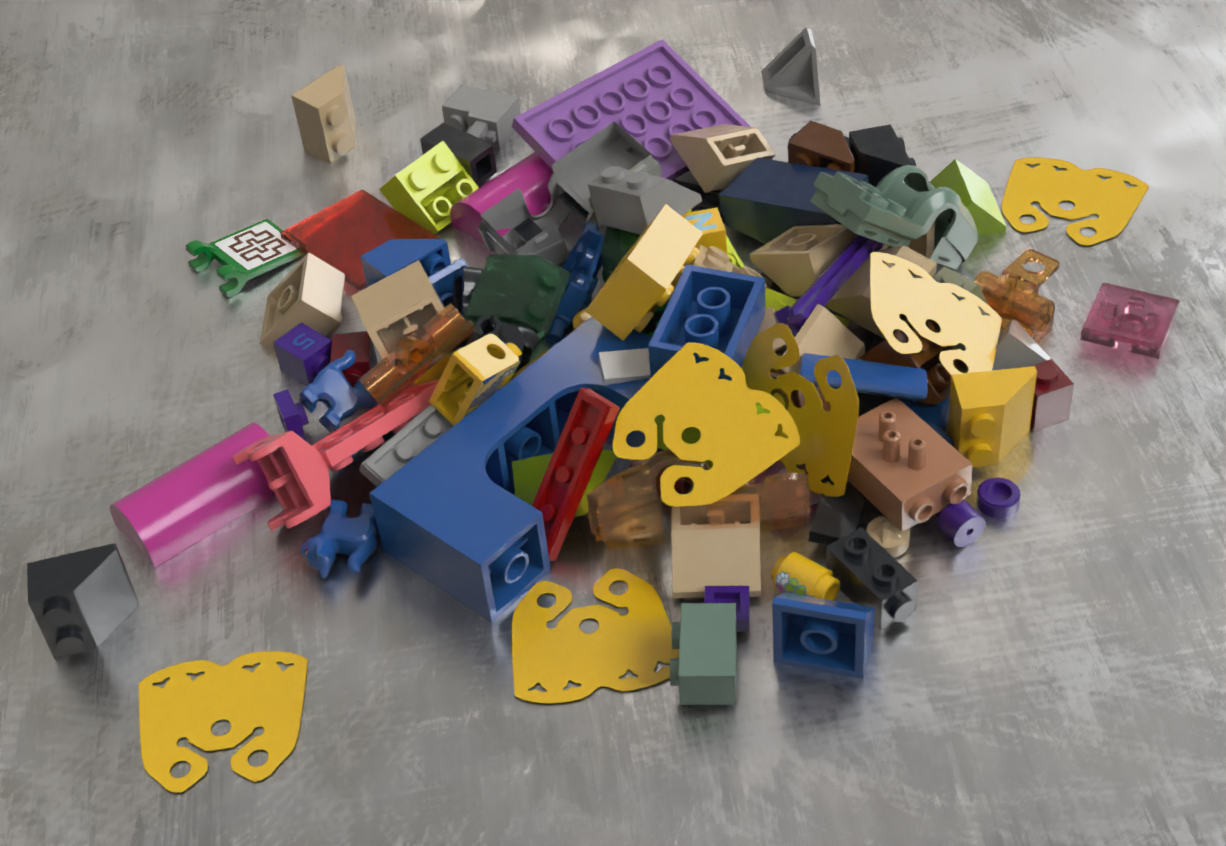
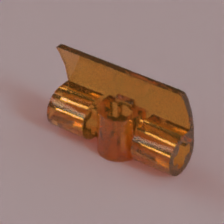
(445, 332)

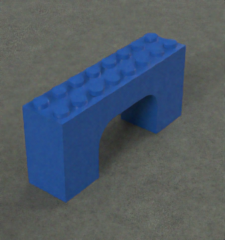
(454, 502)

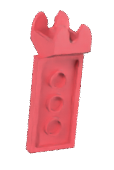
(301, 470)

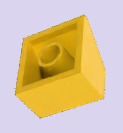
(990, 412)

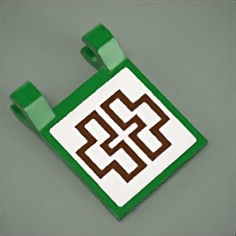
(243, 254)

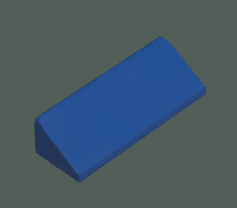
(873, 378)

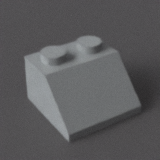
(634, 199)

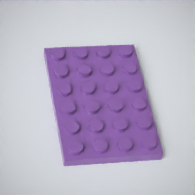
(644, 94)

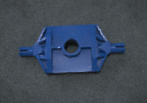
(584, 265)

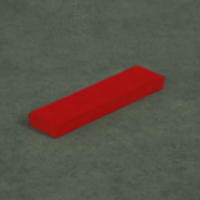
(573, 465)

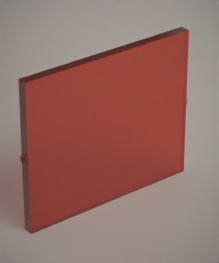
(351, 230)

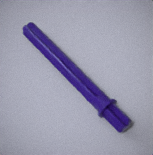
(832, 279)

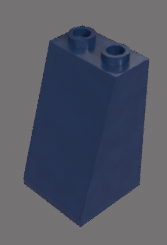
(774, 198)

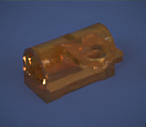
(1016, 294)

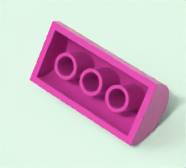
(529, 175)
(193, 499)

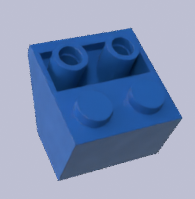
(402, 252)

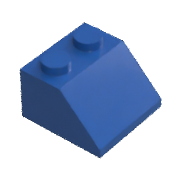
(822, 634)

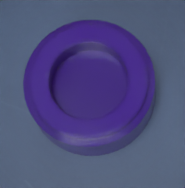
(998, 498)

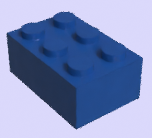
(710, 310)

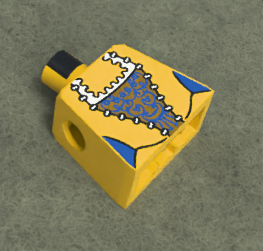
(483, 362)

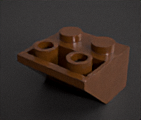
(820, 147)
(928, 359)

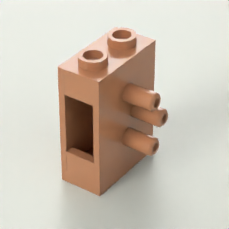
(906, 465)

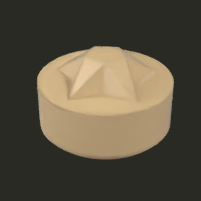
(889, 536)

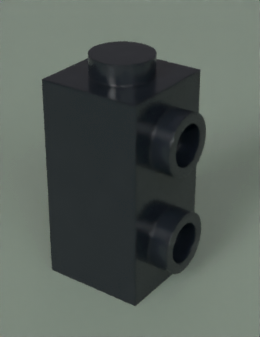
(472, 152)
(872, 577)

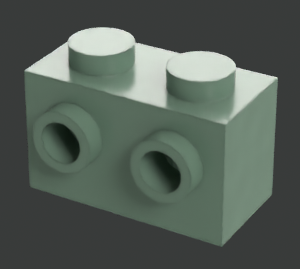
(706, 654)

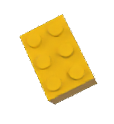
(646, 274)

